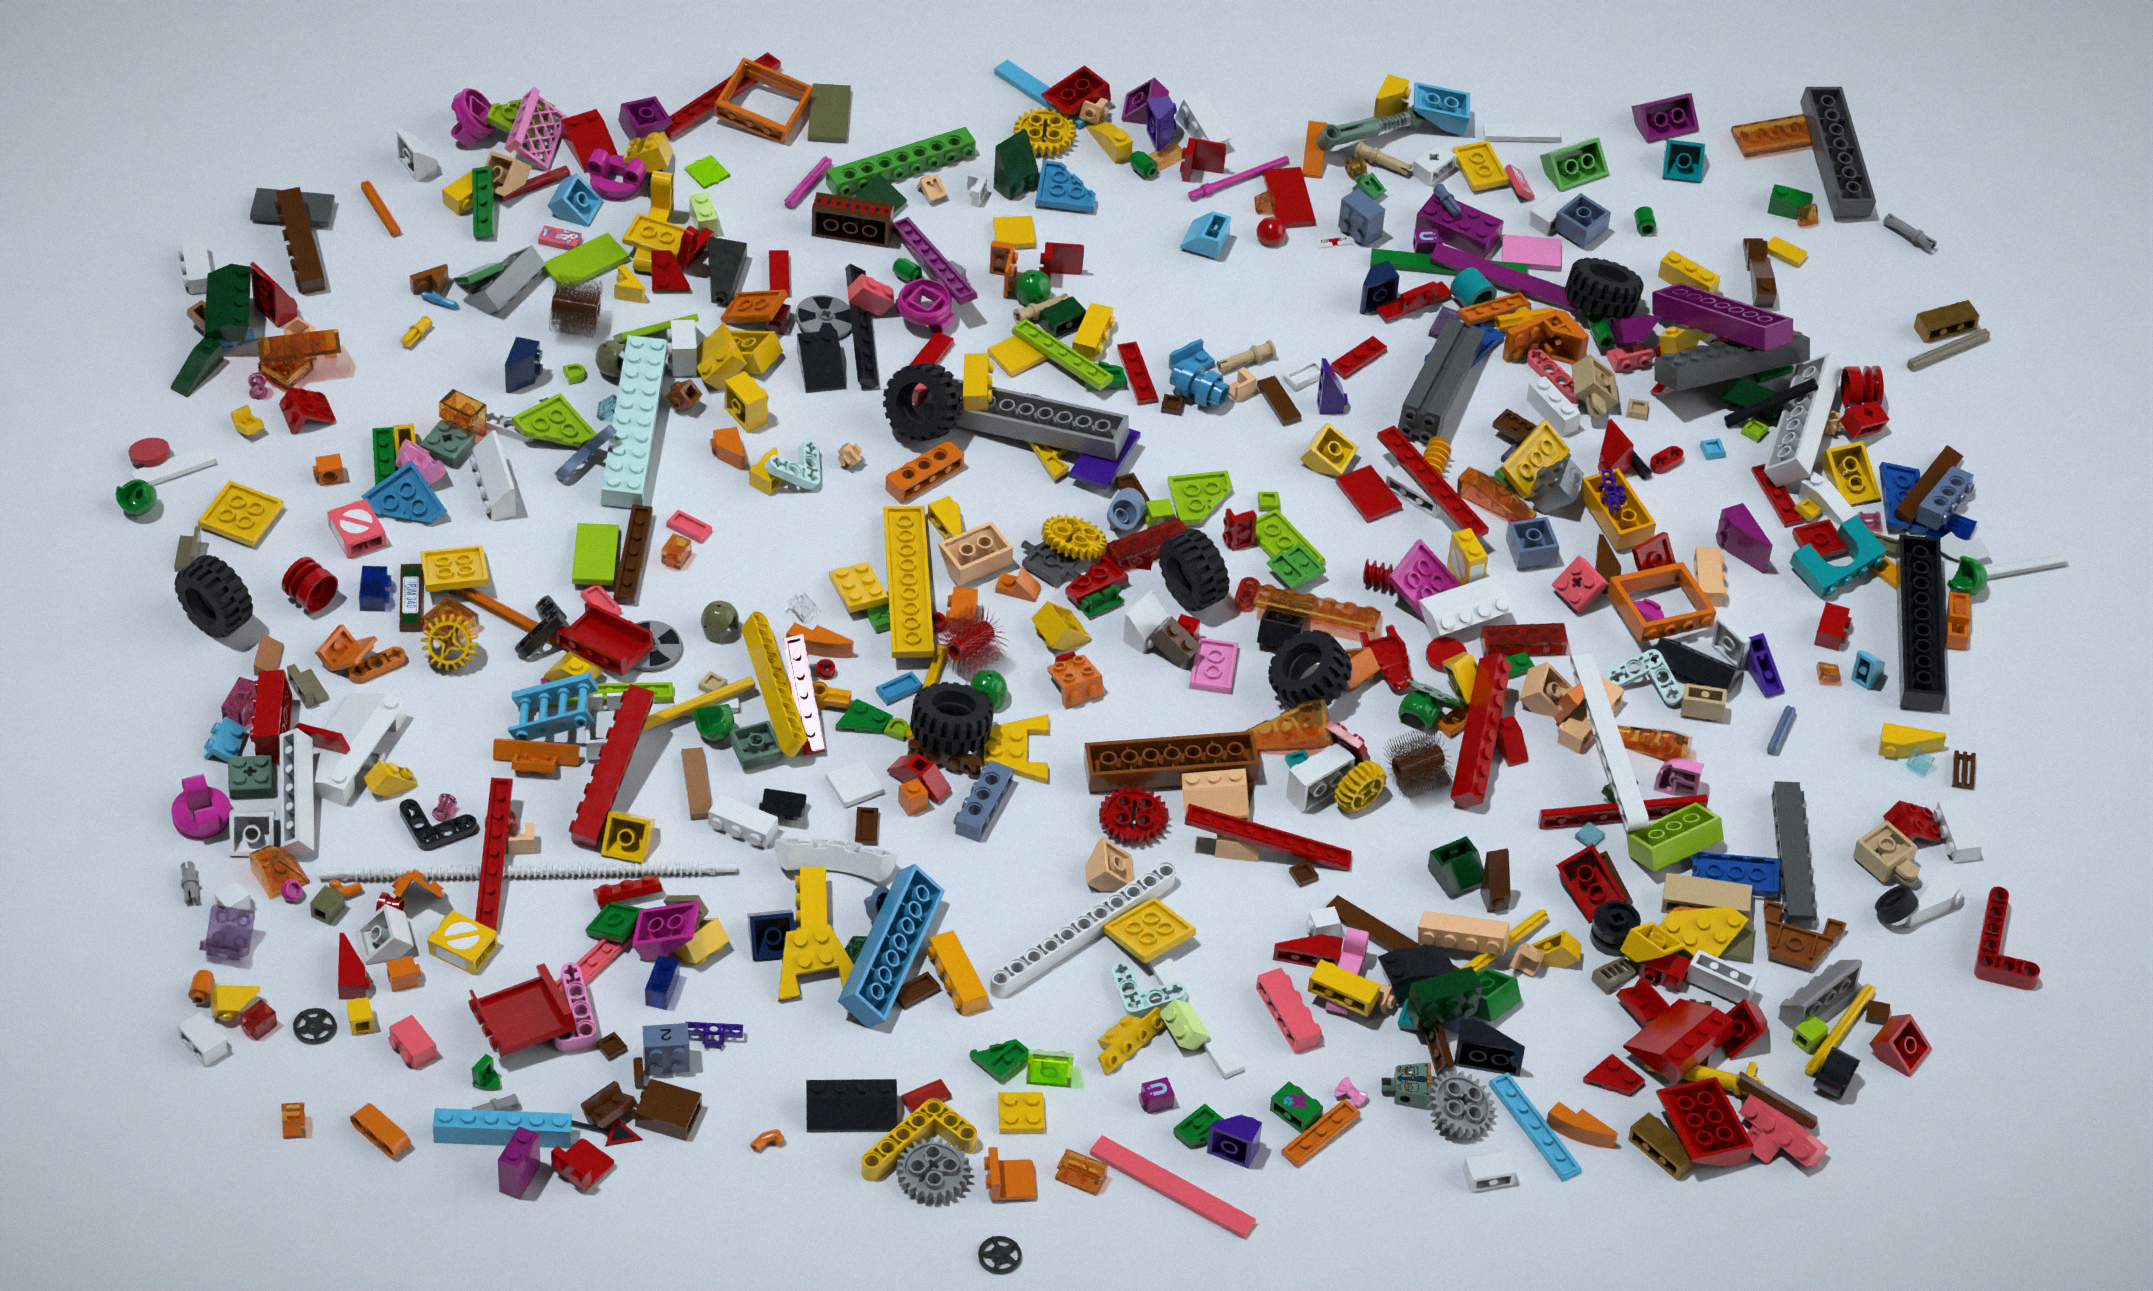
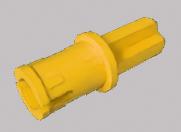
(416, 331)

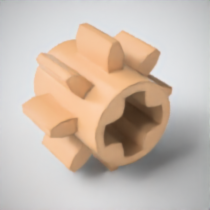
(1833, 423)
(849, 454)

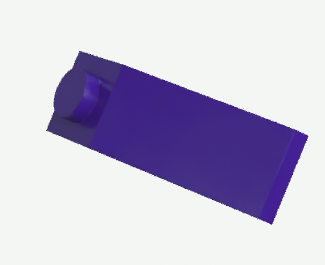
(1330, 391)
(1762, 666)

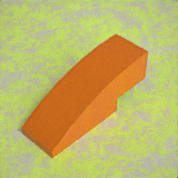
(1313, 153)
(1957, 620)
(823, 641)
(1581, 1127)

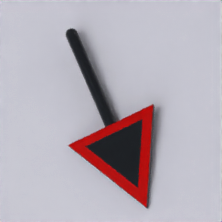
(618, 1133)

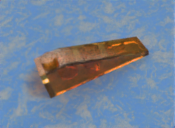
(1492, 495)
(1295, 729)
(1656, 743)

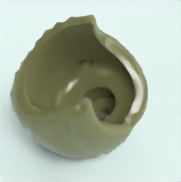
(608, 358)
(717, 618)

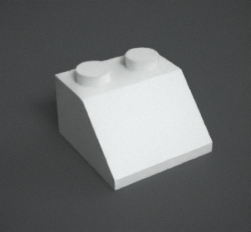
(415, 155)
(1143, 621)
(251, 830)
(384, 935)

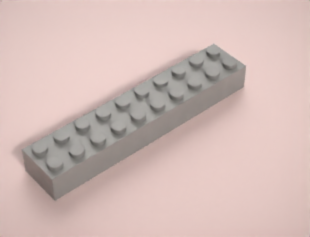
(1046, 422)

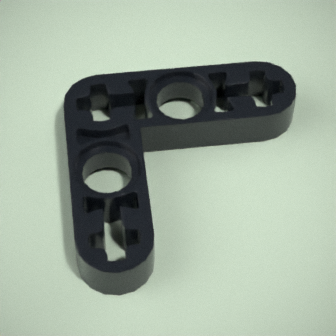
(552, 619)
(428, 831)

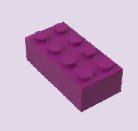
(1468, 231)

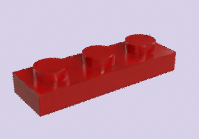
(1358, 357)
(627, 889)

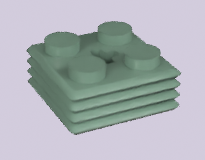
(448, 443)
(755, 745)
(250, 776)

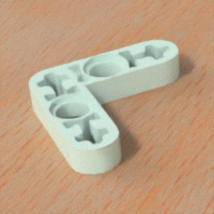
(780, 466)
(1653, 670)
(1143, 999)

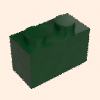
(1062, 317)

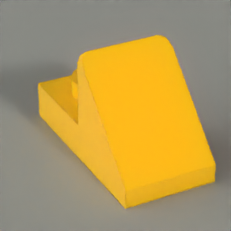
(628, 286)

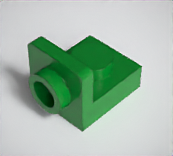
(1370, 186)

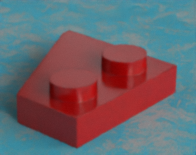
(667, 272)
(1615, 1076)

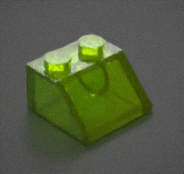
(1049, 1068)

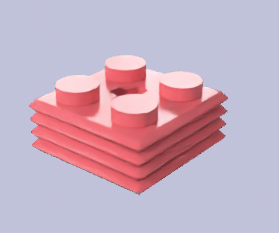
(1580, 572)

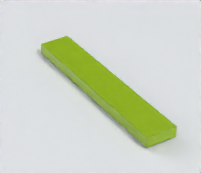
(1062, 354)
(662, 691)

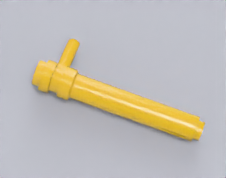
(1726, 1079)

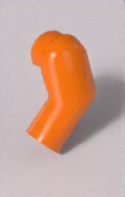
(347, 891)

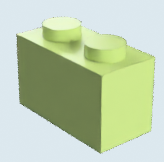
(702, 212)
(1184, 1024)

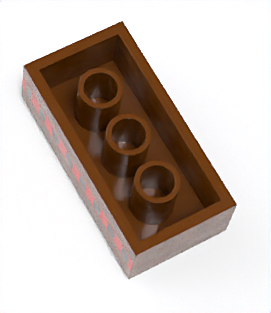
(852, 220)

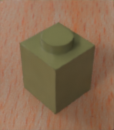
(327, 905)

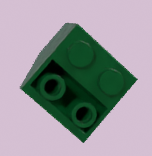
(1456, 866)

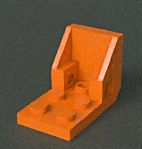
(1552, 327)

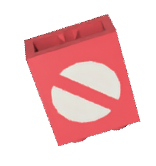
(356, 528)

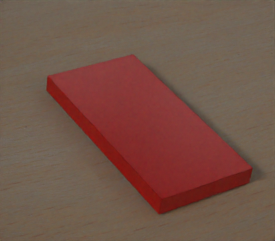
(1290, 195)

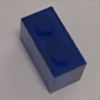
(373, 588)
(662, 982)

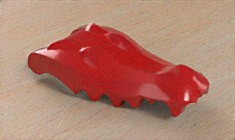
(1391, 657)

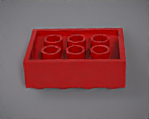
(1680, 1038)
(1706, 1123)

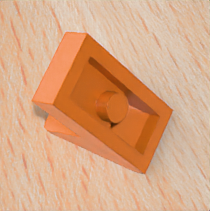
(1019, 586)

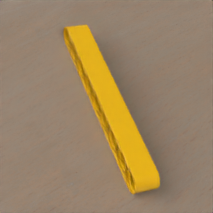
(774, 684)

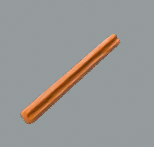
(502, 610)

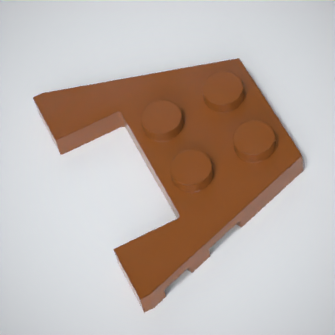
(1795, 944)

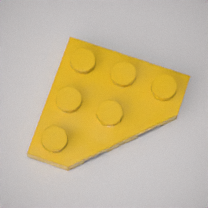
(1705, 929)

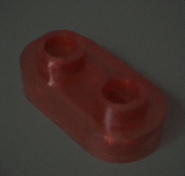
(1245, 594)

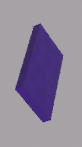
(1099, 470)

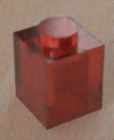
(258, 1020)

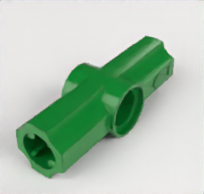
(1599, 329)

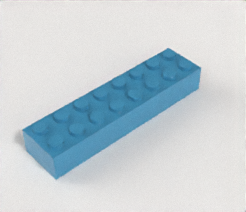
(891, 946)

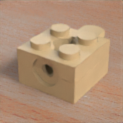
(1594, 385)
(1888, 854)

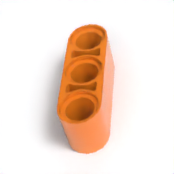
(380, 1130)

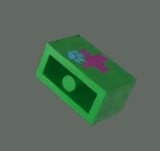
(1296, 1107)

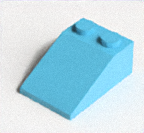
(1443, 107)

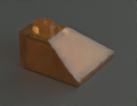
(275, 866)

